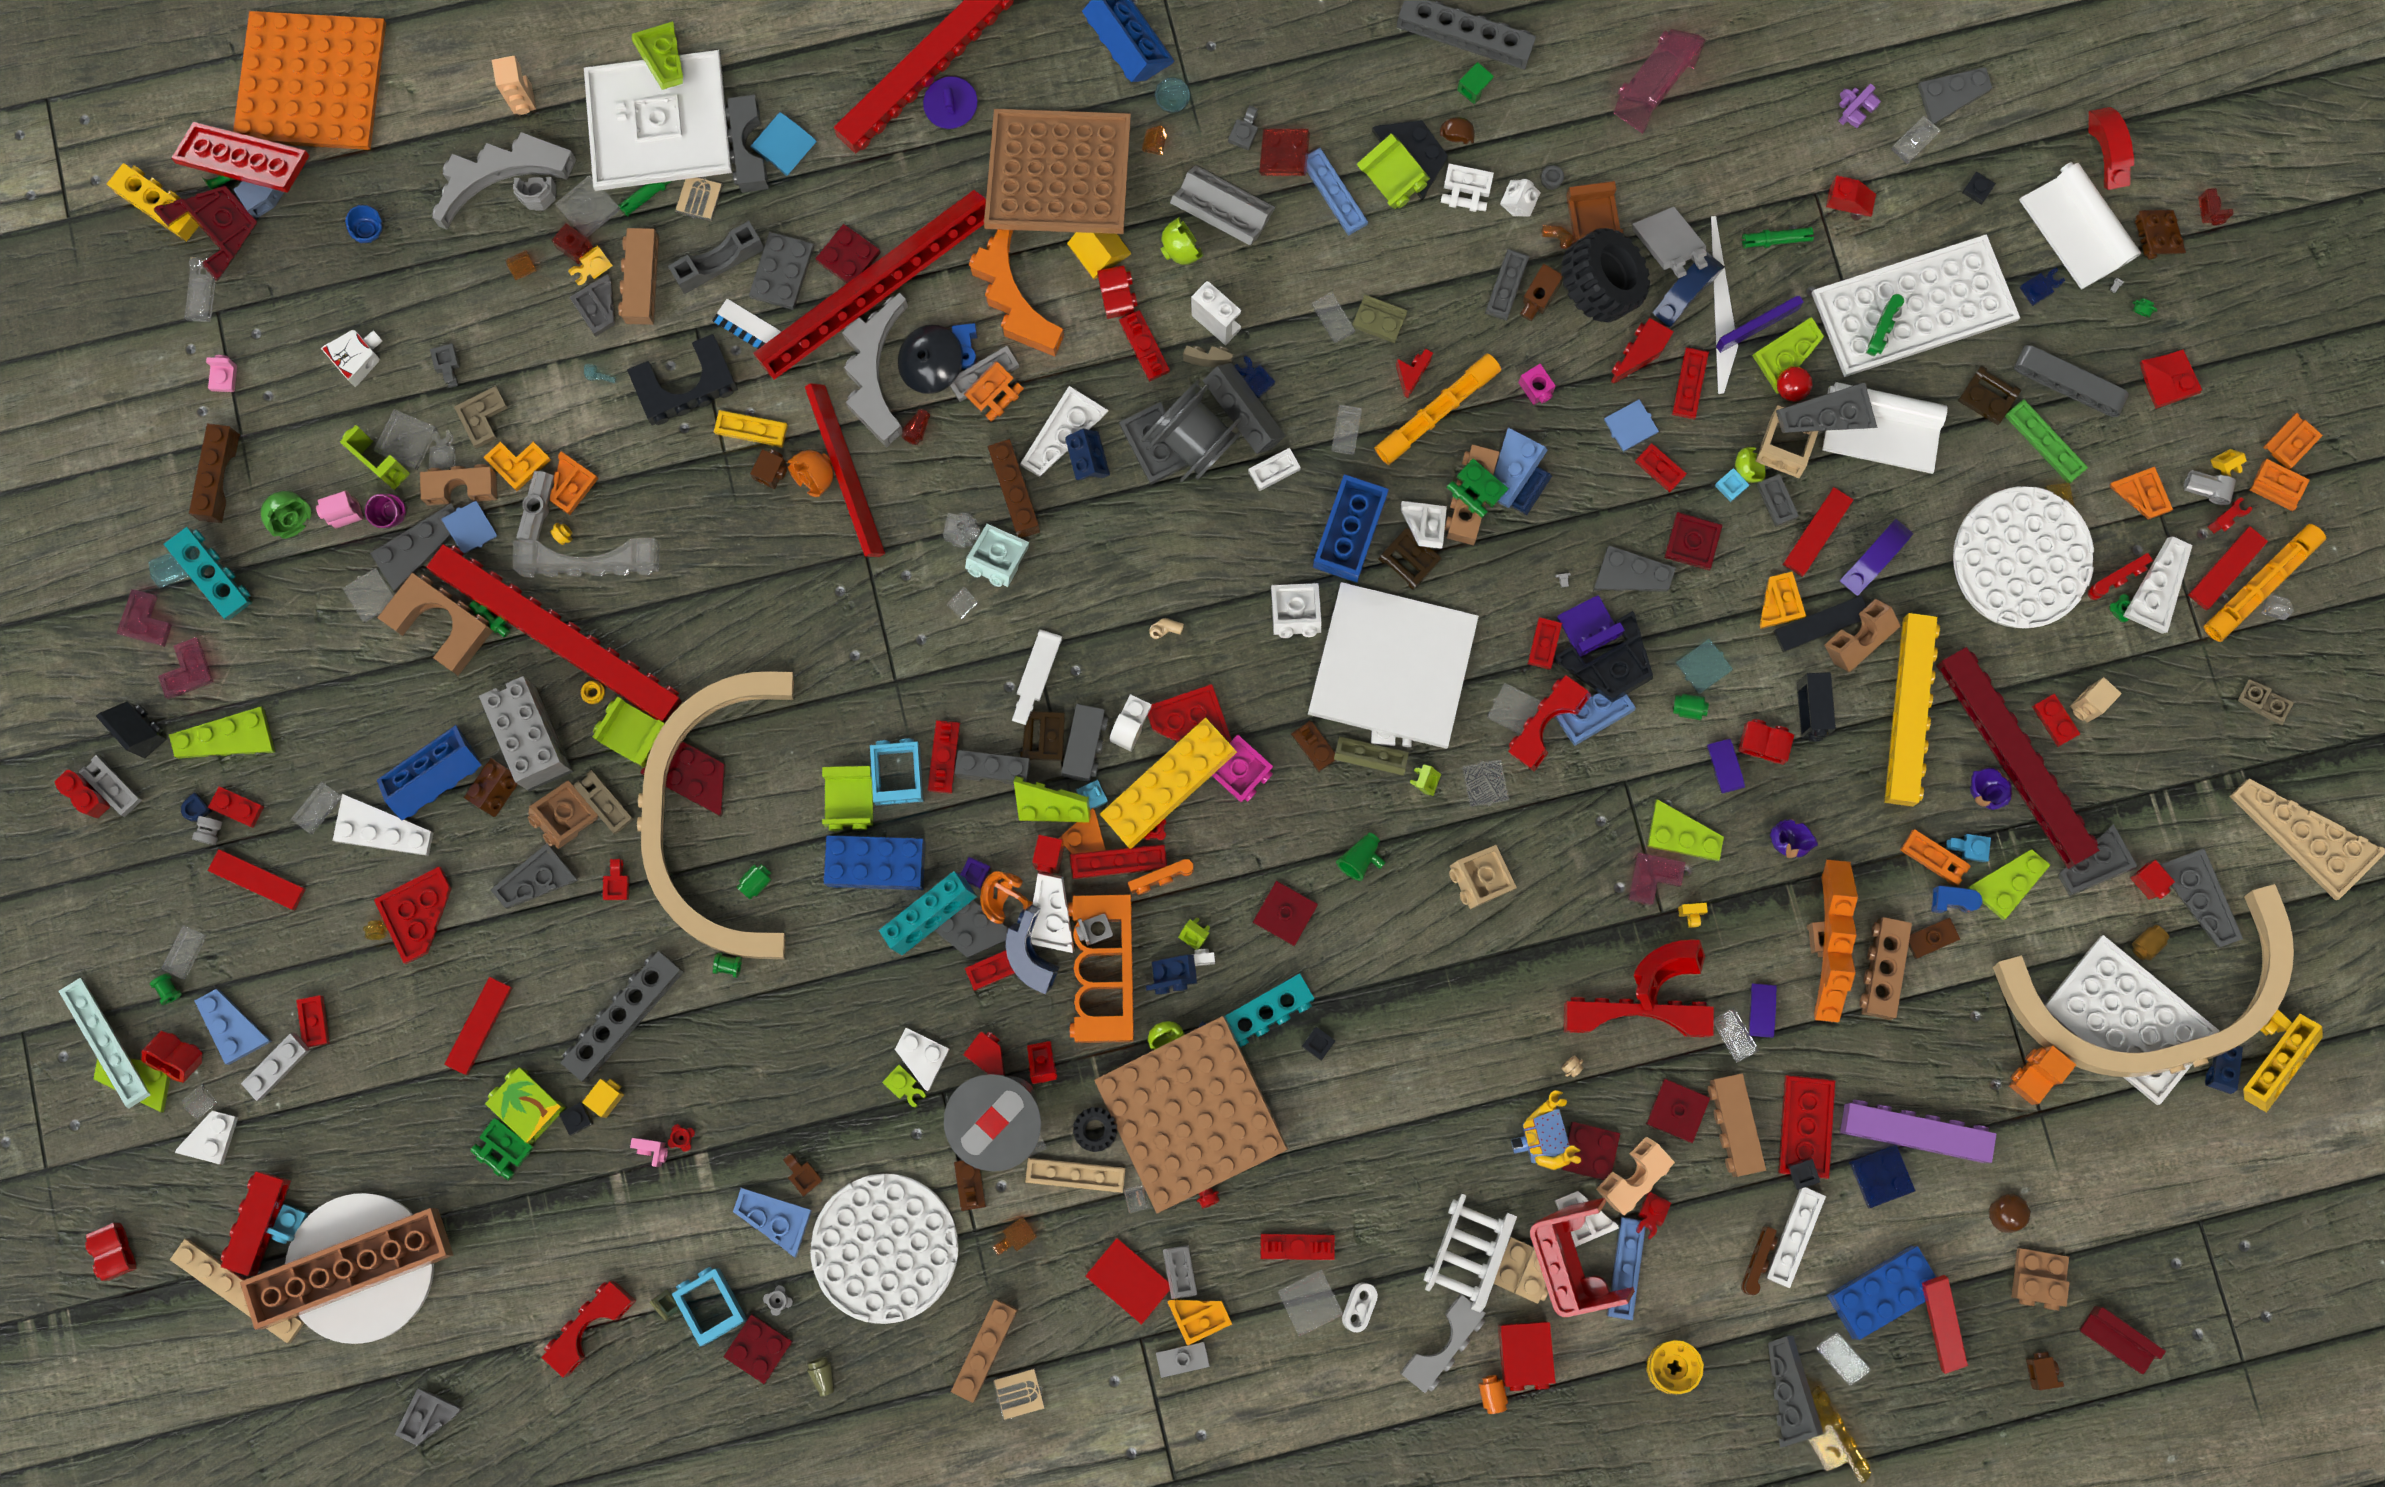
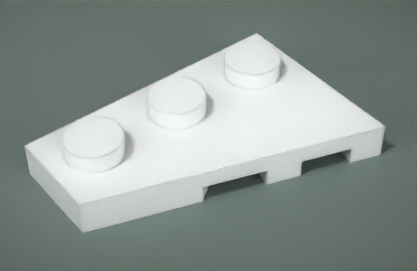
(1053, 922)

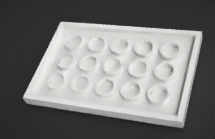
(2127, 1011)

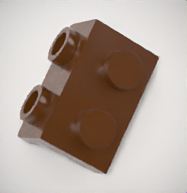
(491, 788)

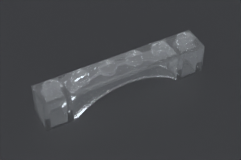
(635, 555)

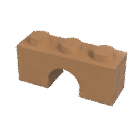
(438, 484)
(1877, 625)

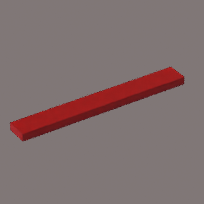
(844, 470)

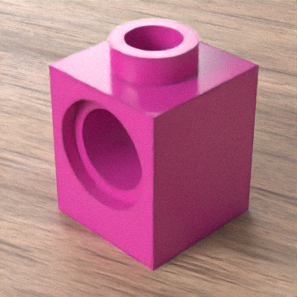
(1536, 375)

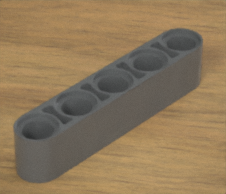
(2071, 381)

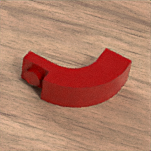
(2116, 145)
(1664, 963)

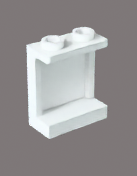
(1215, 312)

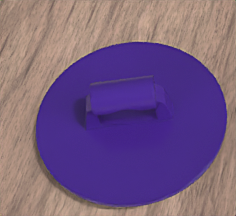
(950, 102)

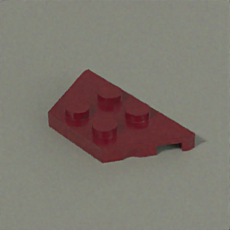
(697, 778)

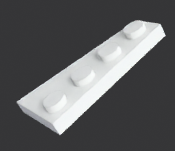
(374, 828)

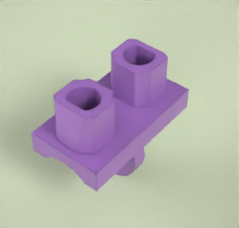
(1852, 113)

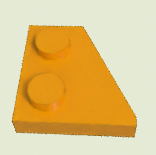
(1781, 601)
(1199, 1318)

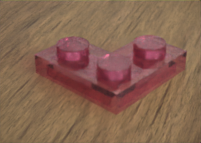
(137, 620)
(192, 671)
(1649, 871)

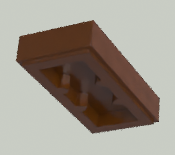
(1933, 938)

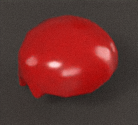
(1794, 384)

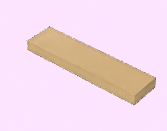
(1075, 1175)

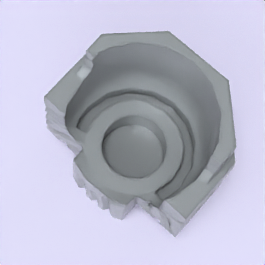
(535, 193)

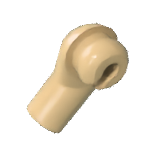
(1164, 626)

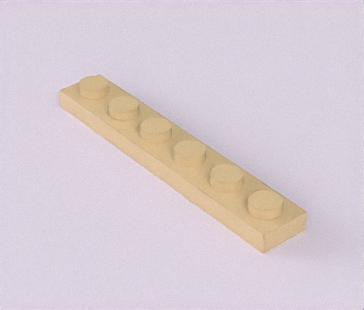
(225, 1283)

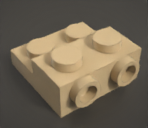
(1482, 877)
(1521, 1272)

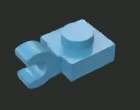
(1972, 847)

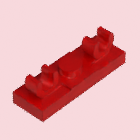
(1144, 345)
(944, 757)
(1297, 1247)

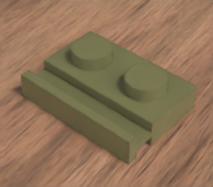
(1379, 318)

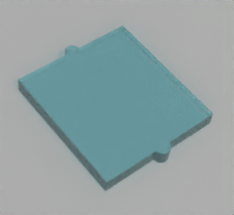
(1704, 666)

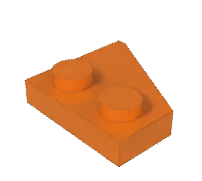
(570, 484)
(2144, 493)
(1084, 836)

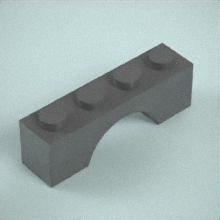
(744, 118)
(698, 269)

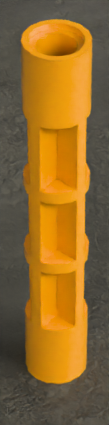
(1474, 378)
(2264, 582)

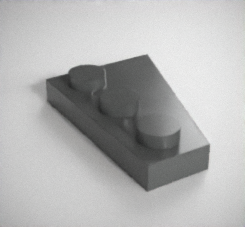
(2104, 865)

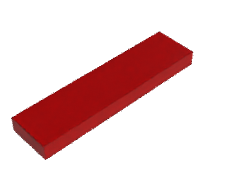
(1818, 532)
(2227, 568)
(1118, 861)
(256, 880)
(478, 1026)
(1944, 1324)

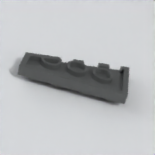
(2203, 896)

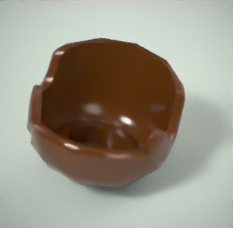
(1458, 130)
(2009, 1213)

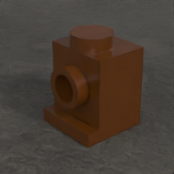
(2043, 1371)

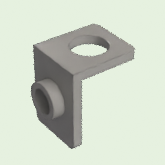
(1084, 930)

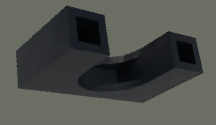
(714, 383)

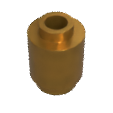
(2150, 942)

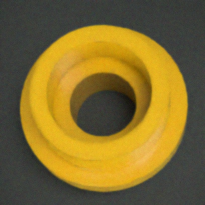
(561, 533)
(587, 687)

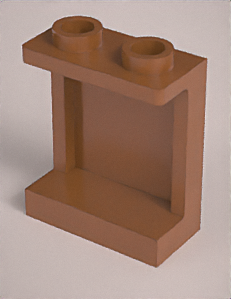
(1592, 208)

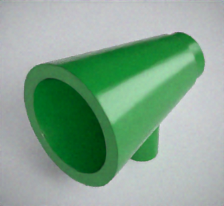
(1358, 857)

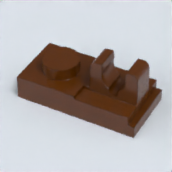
(1314, 746)
(969, 1186)

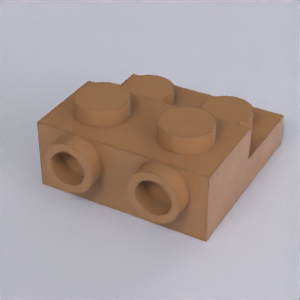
(561, 815)
(2040, 1279)

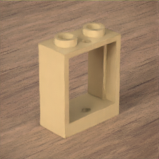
(1782, 459)

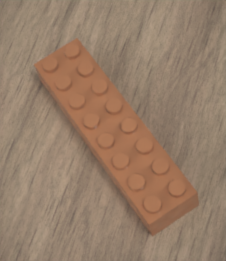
(346, 1268)

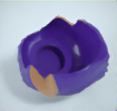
(1990, 788)
(1792, 838)

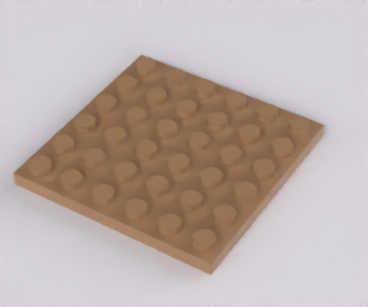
(1058, 171)
(1191, 1114)

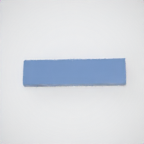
(1335, 192)
(1627, 1265)

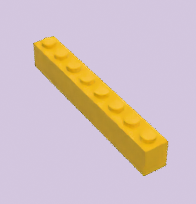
(1911, 710)

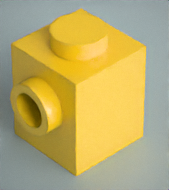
(603, 1097)

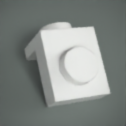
(1203, 957)

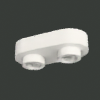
(1361, 1307)

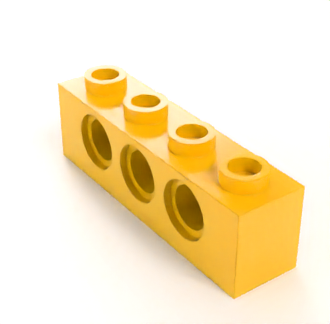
(128, 179)
(2283, 1063)

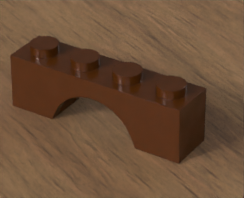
(1013, 489)
(208, 495)

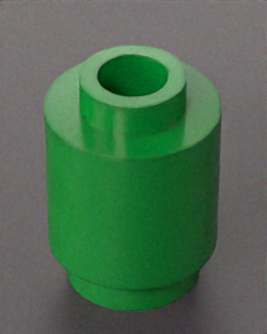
(1690, 706)
(754, 881)

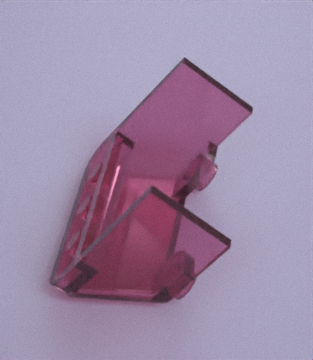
(1657, 76)

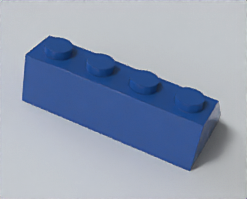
(1128, 38)
(428, 773)

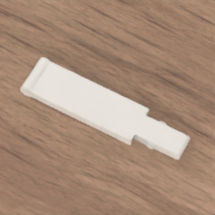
(1036, 674)

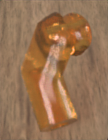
(1558, 232)

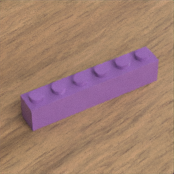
(1917, 1132)

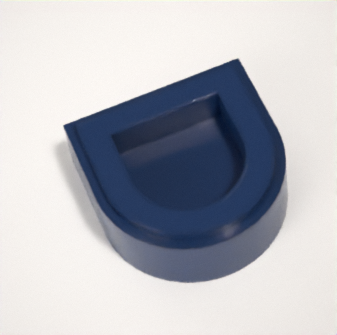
(194, 807)

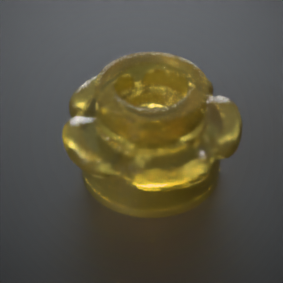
(375, 930)

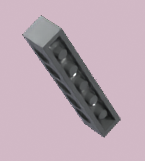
(1470, 41)
(668, 974)

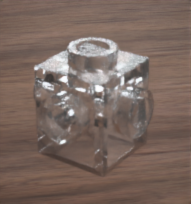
(954, 526)

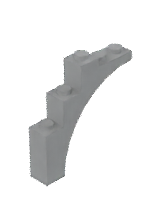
(495, 164)
(863, 369)

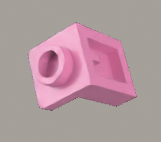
(222, 374)
(646, 1147)

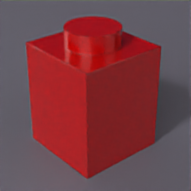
(2153, 880)

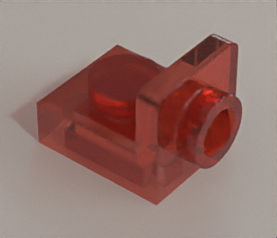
(2210, 208)

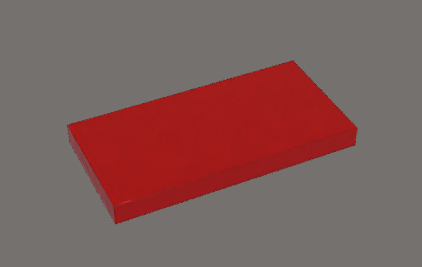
(1807, 1123)

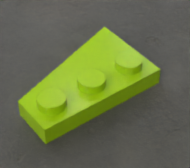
(660, 54)

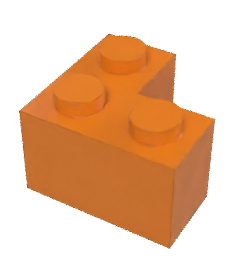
(2042, 1071)

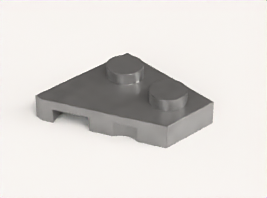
(596, 305)
(425, 1416)

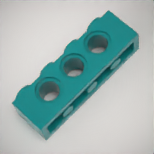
(180, 548)
(927, 913)
(1294, 987)

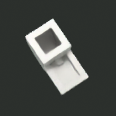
(1129, 723)

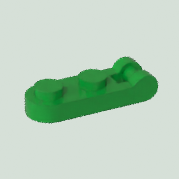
(1884, 325)

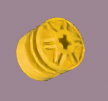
(1687, 1360)

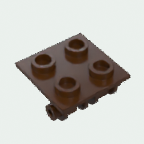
(2160, 232)

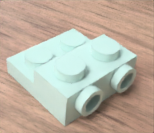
(996, 556)

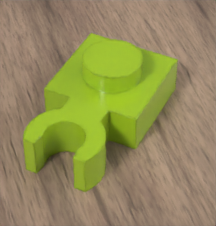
(902, 1084)

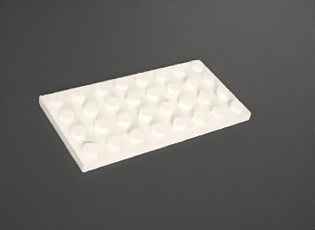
(1944, 296)

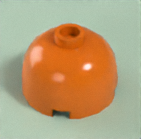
(812, 470)

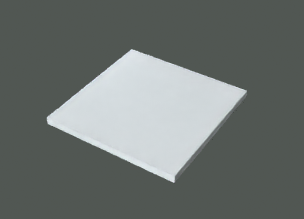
(666, 131)
(1393, 665)

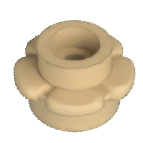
(1572, 1066)

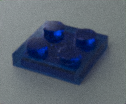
(1882, 1176)

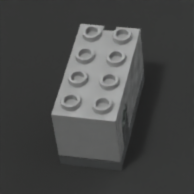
(526, 734)

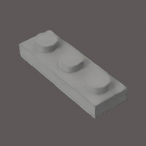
(972, 374)
(275, 1066)

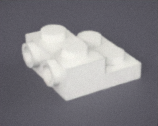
(1296, 610)

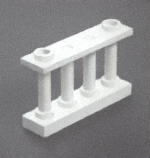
(1486, 1272)

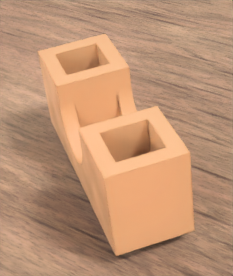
(513, 86)
(1651, 1165)

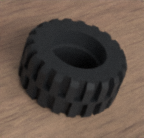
(1626, 273)

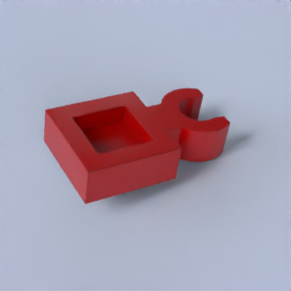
(1654, 1213)

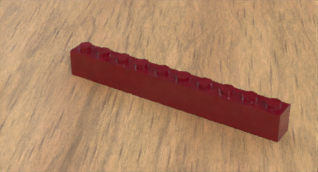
(2018, 758)

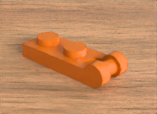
(1935, 857)
(1162, 876)

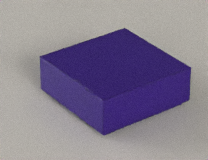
(975, 872)

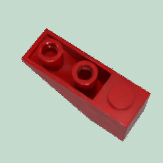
(1647, 347)

